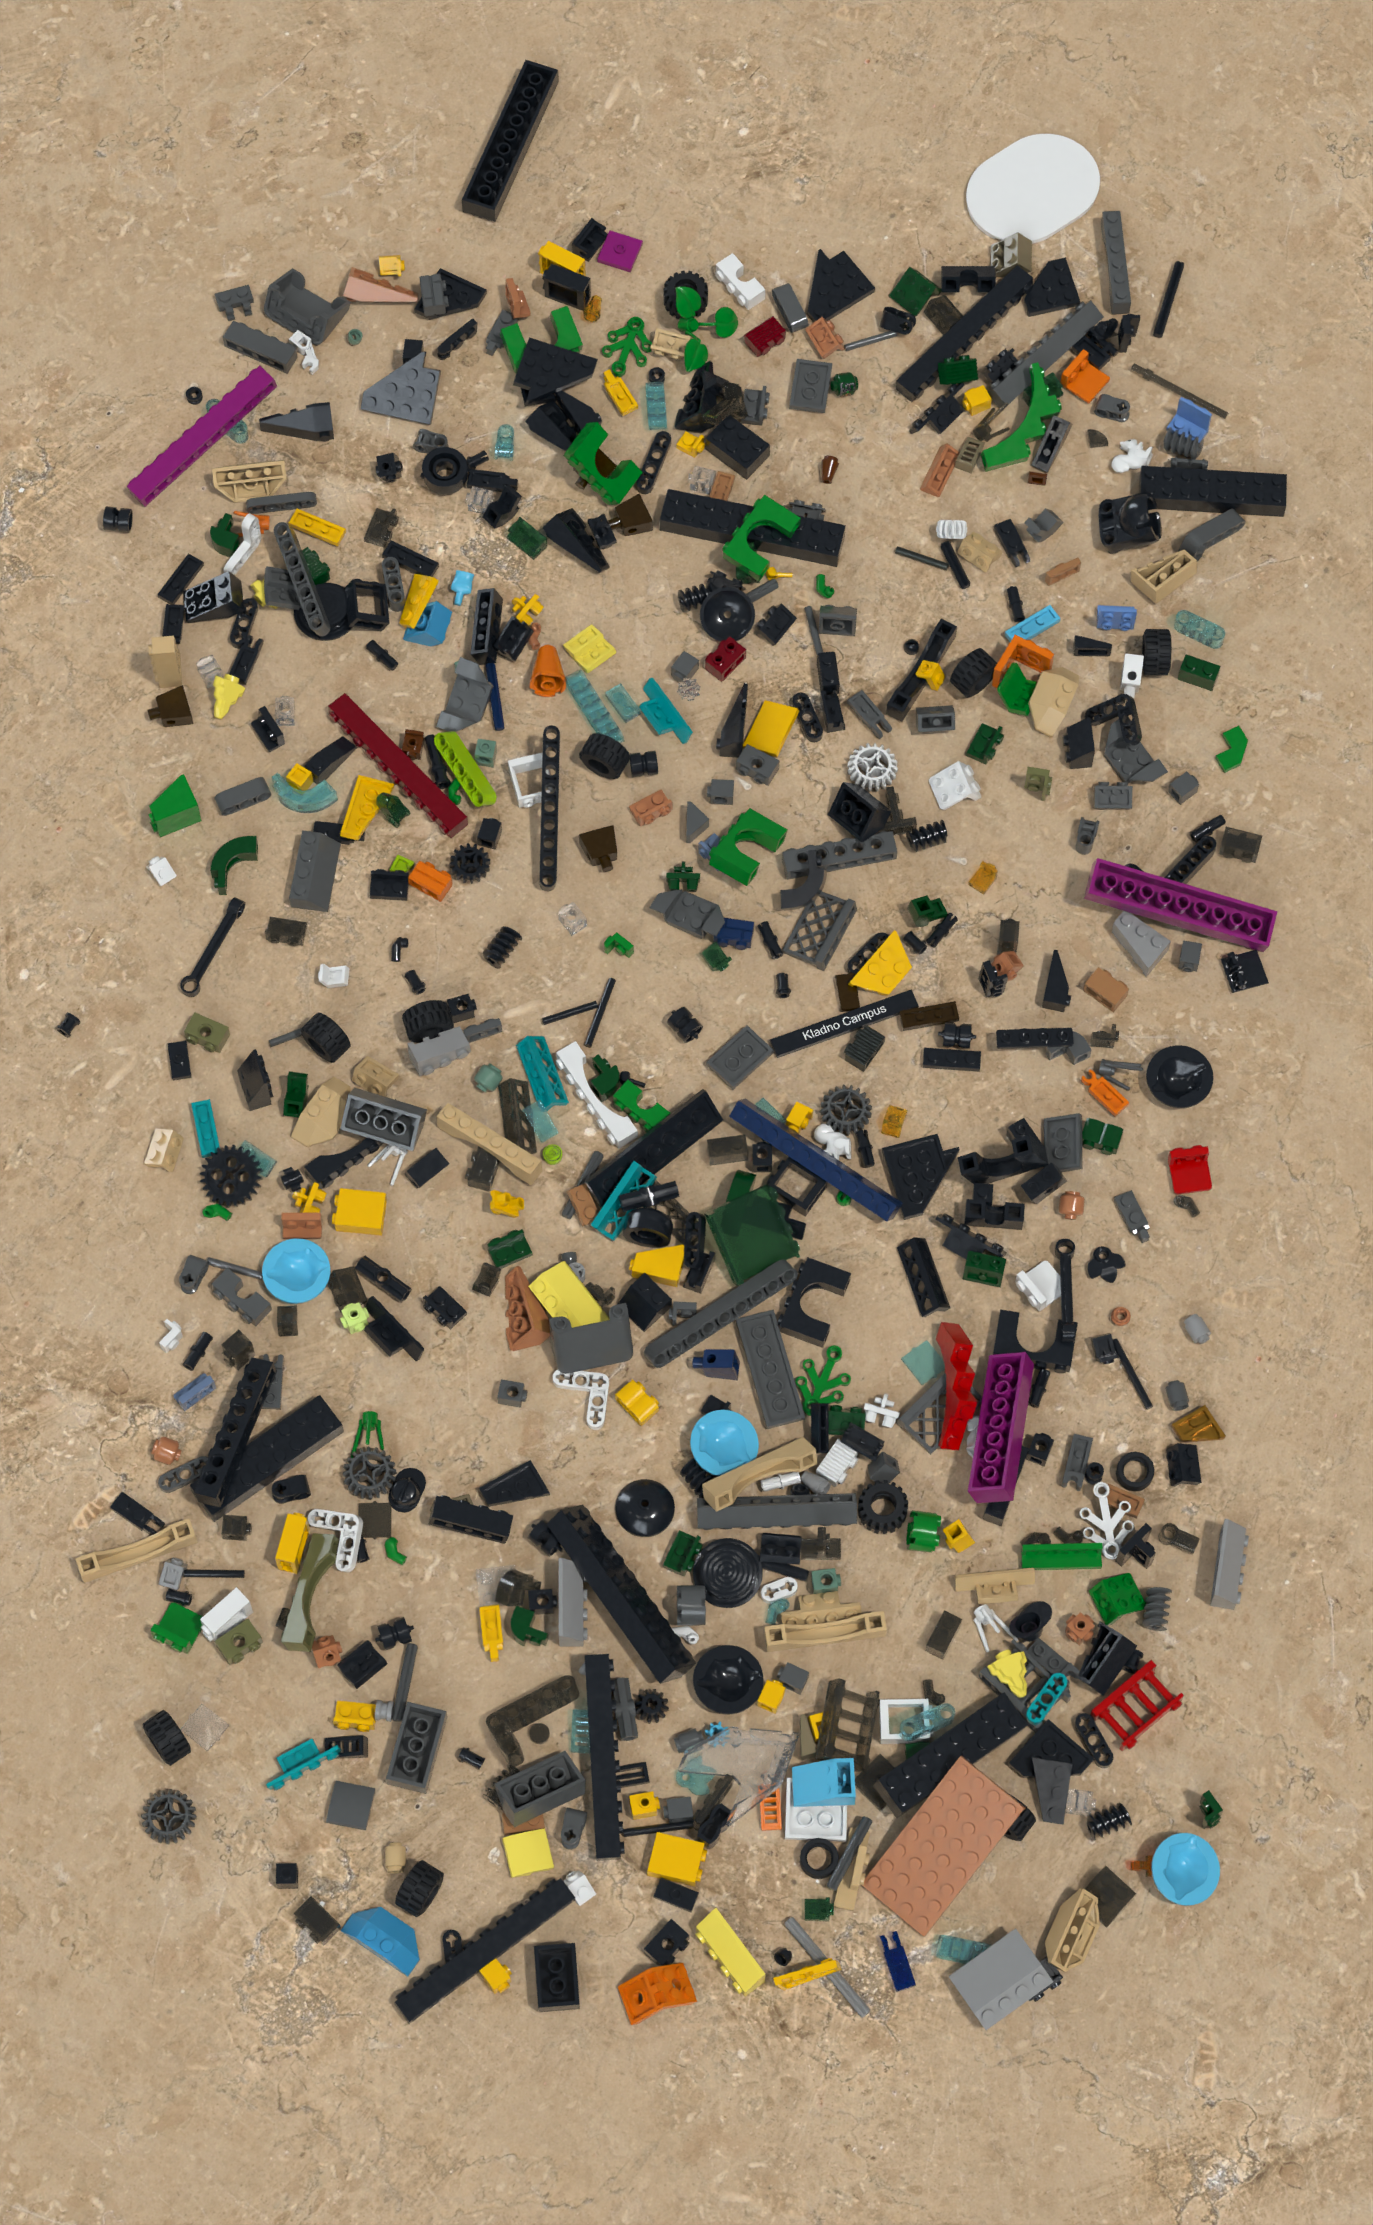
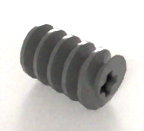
(1182, 445)
(1155, 1608)

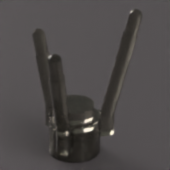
(983, 430)

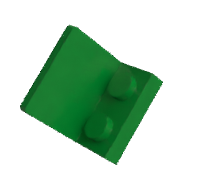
(1117, 1597)

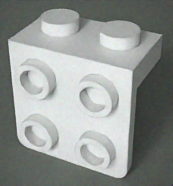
(954, 785)
(1040, 1285)

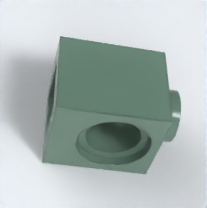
(485, 753)
(817, 1576)

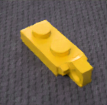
(619, 393)
(491, 1630)

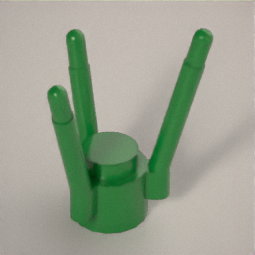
(368, 1423)

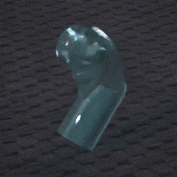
(776, 1608)

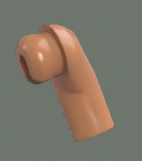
(534, 643)

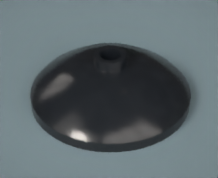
(741, 617)
(645, 1520)

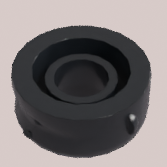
(444, 459)
(648, 1228)

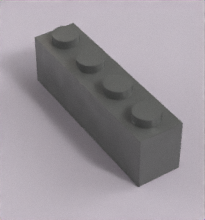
(260, 346)

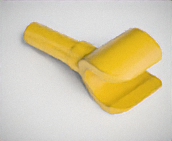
(772, 574)

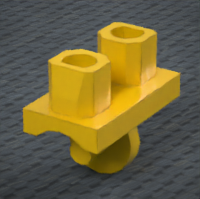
(532, 605)
(313, 1193)
(506, 1204)

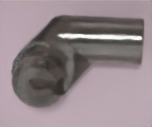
(1187, 1203)
(1036, 1537)
(1069, 1538)
(932, 1696)

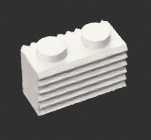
(837, 1463)

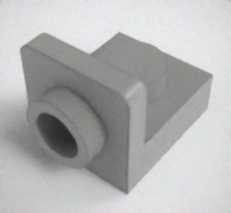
(172, 1573)

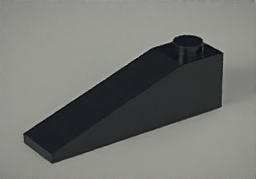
(696, 404)
(310, 423)
(551, 424)
(569, 533)
(733, 731)

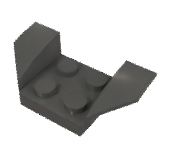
(467, 697)
(1131, 761)
(689, 913)

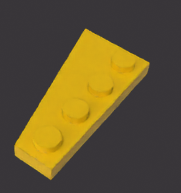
(363, 806)

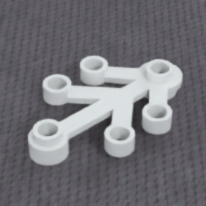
(1107, 1524)

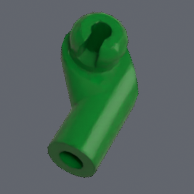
(821, 588)
(452, 792)
(216, 1210)
(392, 1552)

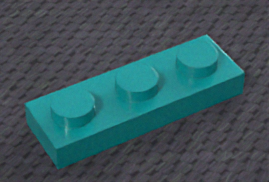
(205, 1127)

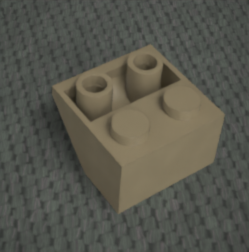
(1011, 252)

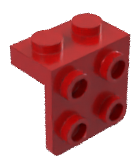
(1190, 1169)

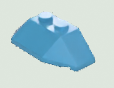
(384, 1937)

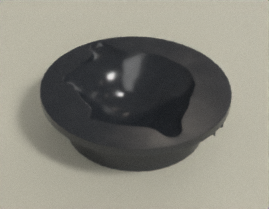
(335, 607)
(1179, 1076)
(728, 1572)
(728, 1679)

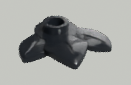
(1105, 1267)

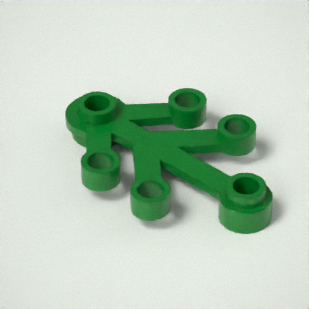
(627, 345)
(821, 1385)

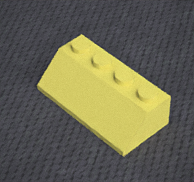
(566, 1296)
(730, 1952)

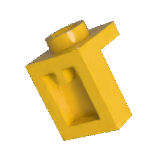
(691, 444)

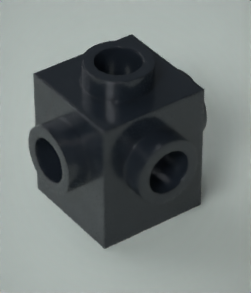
(389, 467)

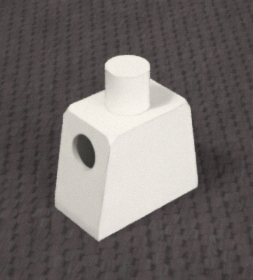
(1131, 674)

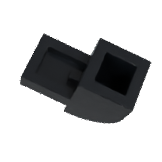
(503, 509)

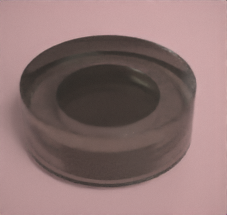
(539, 1733)

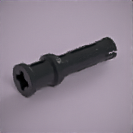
(438, 768)

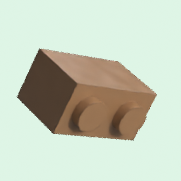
(1106, 989)

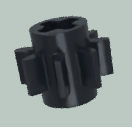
(292, 1179)

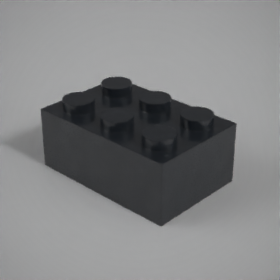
(737, 447)
(556, 1977)

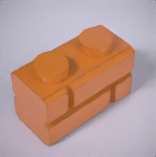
(430, 880)

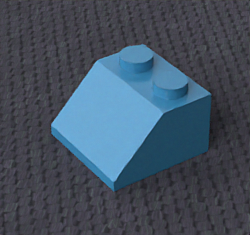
(431, 625)

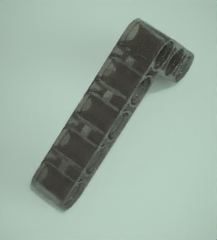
(526, 1711)

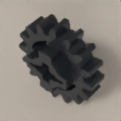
(470, 871)

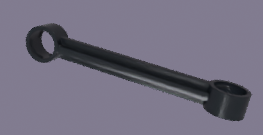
(233, 912)
(1068, 1327)

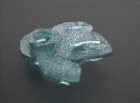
(696, 1783)

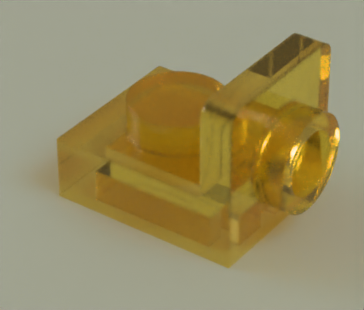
(984, 877)
(893, 1121)

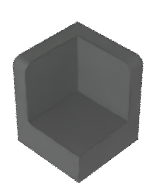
(883, 1468)

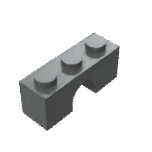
(252, 1309)

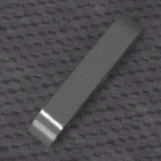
(177, 1471)

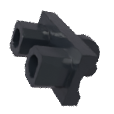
(602, 531)

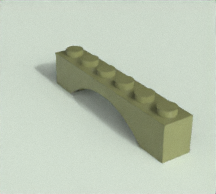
(320, 1557)

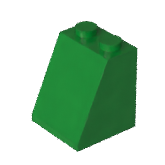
(174, 808)

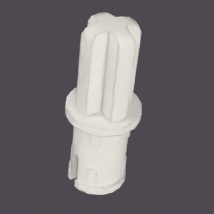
(780, 1481)

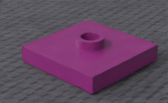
(620, 251)

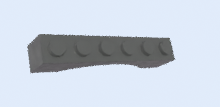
(1117, 267)

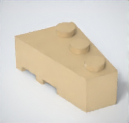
(1164, 576)

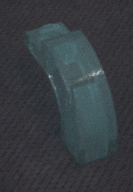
(304, 801)

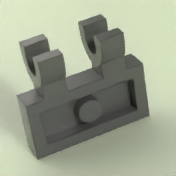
(235, 298)

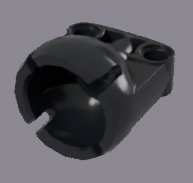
(1129, 522)

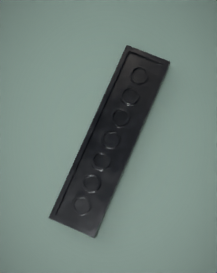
(658, 1145)

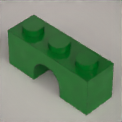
(627, 1099)

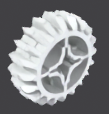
(878, 775)

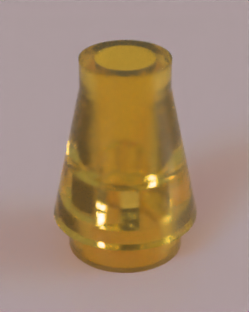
(593, 309)

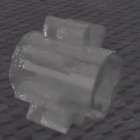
(688, 689)

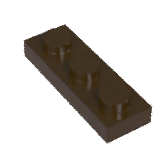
(929, 1016)

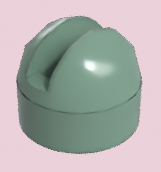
(357, 335)

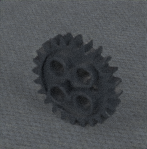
(220, 1163)

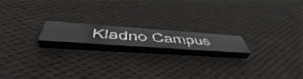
(843, 1023)

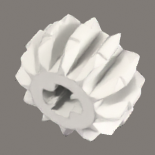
(951, 529)

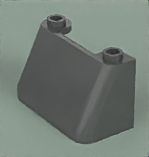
(302, 310)
(591, 1344)

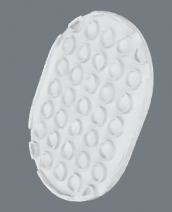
(1033, 188)

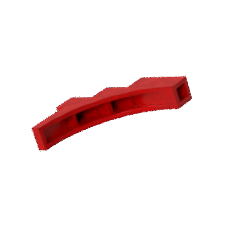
(959, 1378)

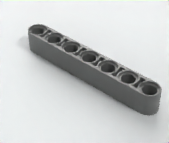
(296, 573)

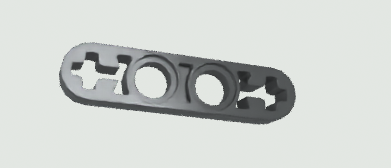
(281, 502)

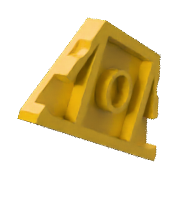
(884, 967)

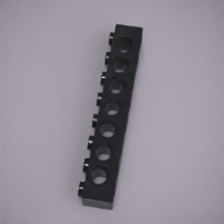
(214, 1493)

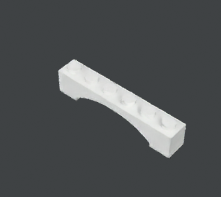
(619, 1128)

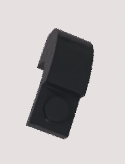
(810, 890)

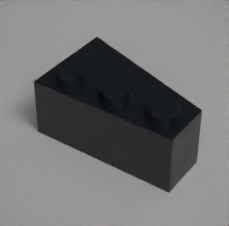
(1106, 1658)

